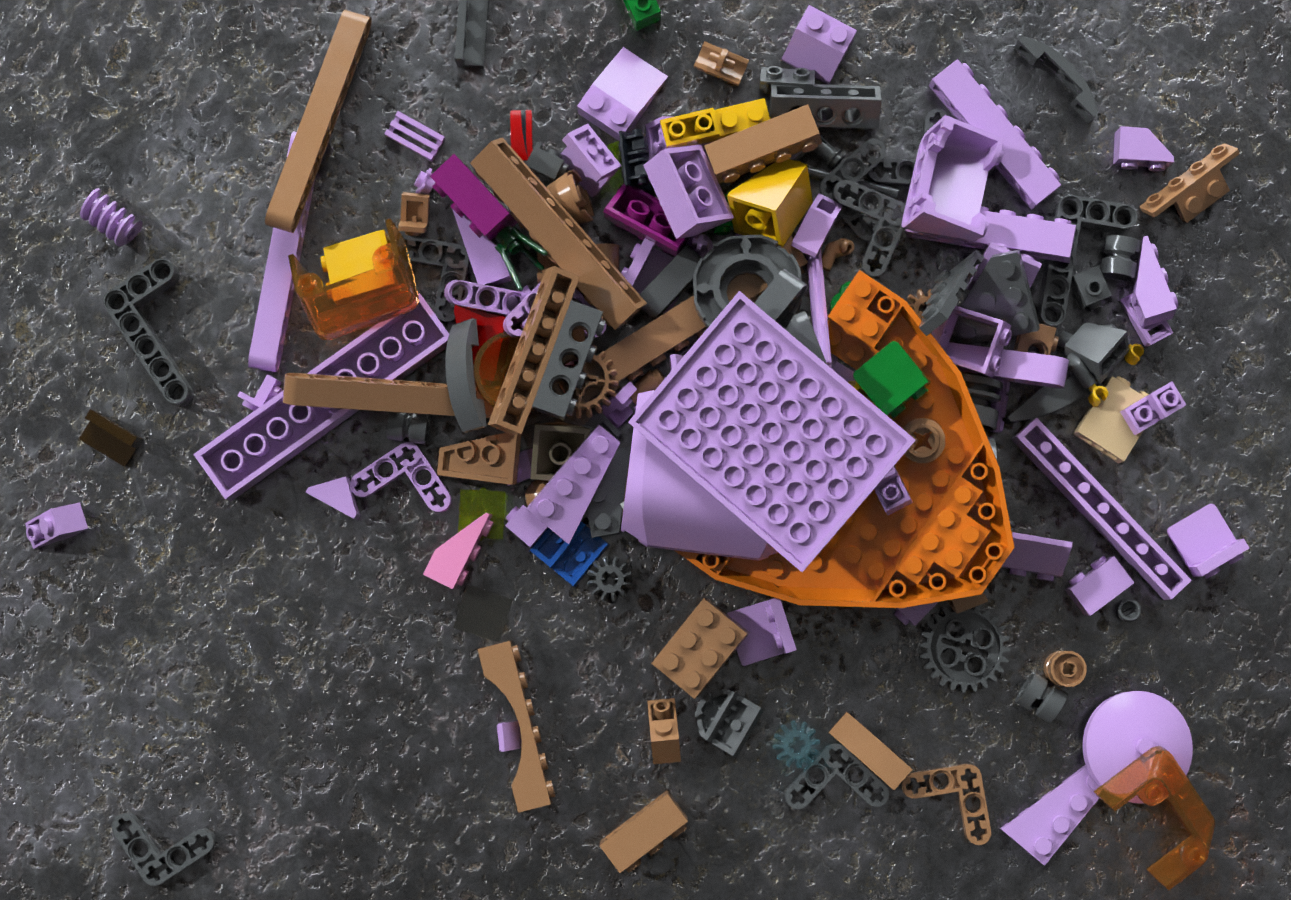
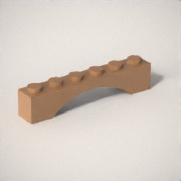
(530, 783)

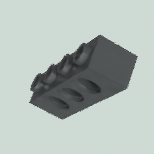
(836, 97)
(577, 317)

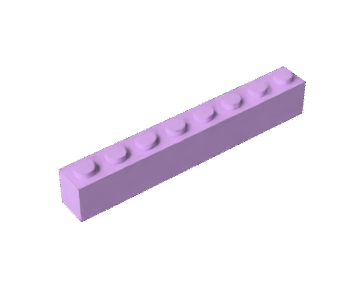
(1101, 509)

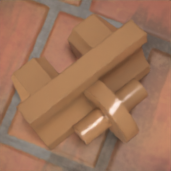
(721, 63)

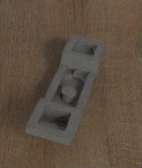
(1035, 50)
(460, 376)

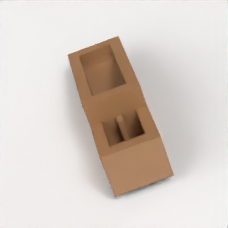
(870, 751)

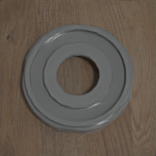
(733, 258)

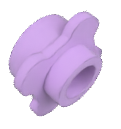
(424, 182)

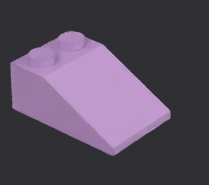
(621, 94)

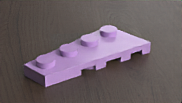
(1054, 817)

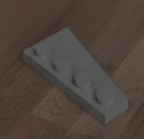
(946, 292)

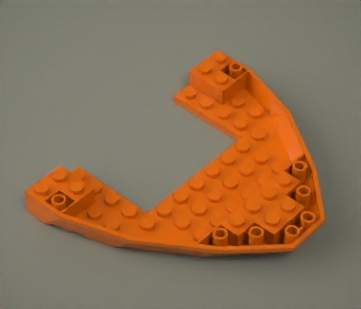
(959, 518)

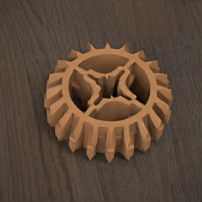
(594, 381)

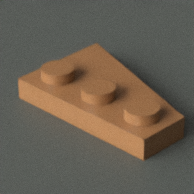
(482, 459)

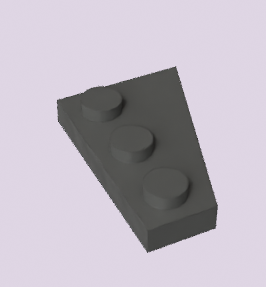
(605, 508)

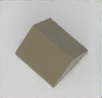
(553, 447)

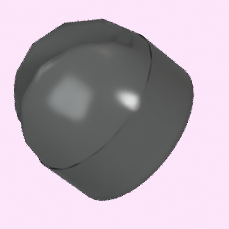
(1126, 605)

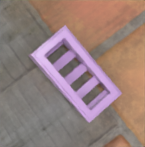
(1143, 333)

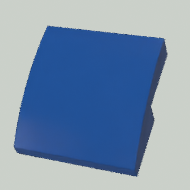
(570, 559)

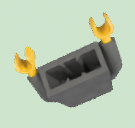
(1095, 353)

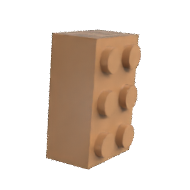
(700, 648)
(644, 832)

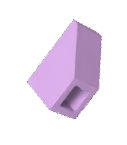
(1140, 148)
(816, 225)
(56, 525)

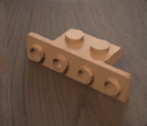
(1195, 188)

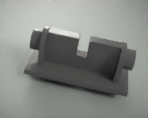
(783, 76)

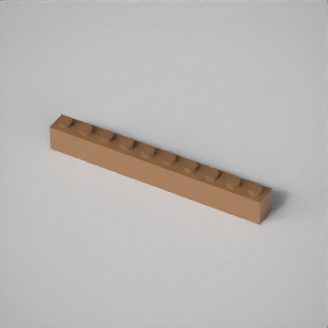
(669, 332)

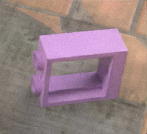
(1001, 339)

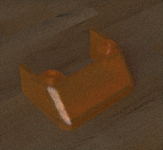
(363, 298)
(1154, 779)

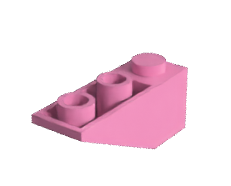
(453, 556)

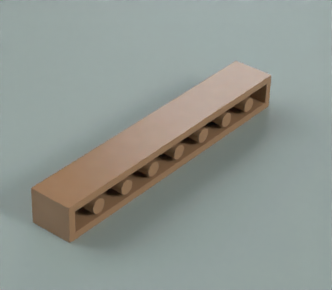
(557, 232)

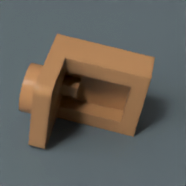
(414, 213)

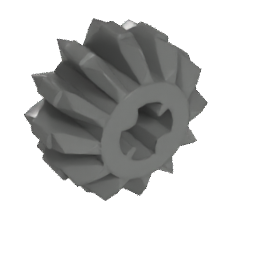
(609, 588)

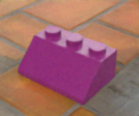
(471, 198)
(643, 217)

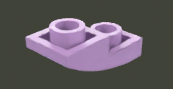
(1153, 408)
(893, 492)

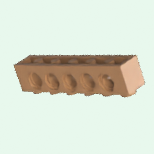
(533, 350)

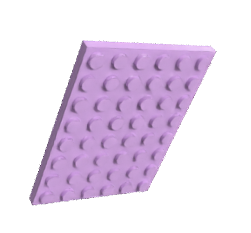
(771, 431)

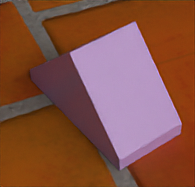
(337, 495)

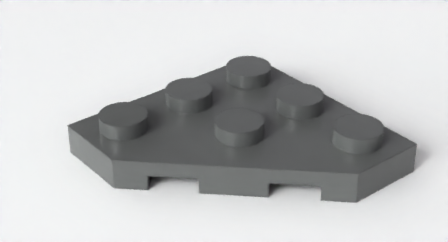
(1001, 294)

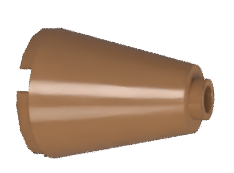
(571, 197)

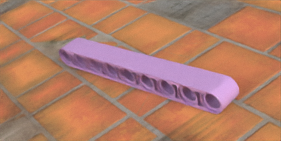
(277, 294)

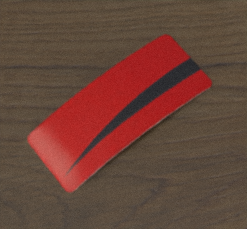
(521, 132)

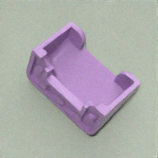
(951, 180)

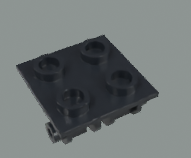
(634, 155)

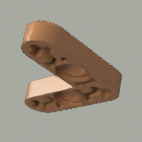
(955, 784)

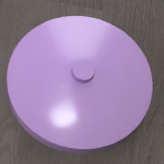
(1130, 726)

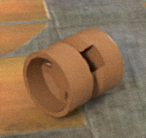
(1065, 668)

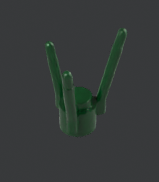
(510, 241)

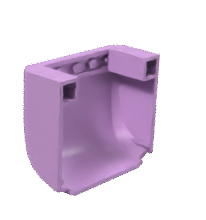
(678, 514)

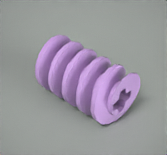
(108, 220)

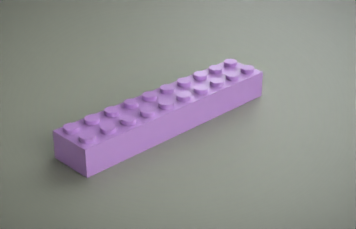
(282, 430)

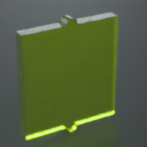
(478, 502)

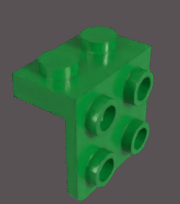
(891, 379)

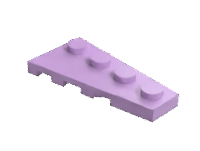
(571, 489)

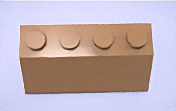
(763, 144)

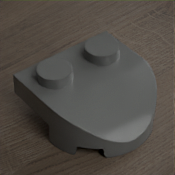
(727, 720)

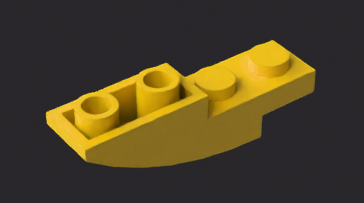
(712, 124)

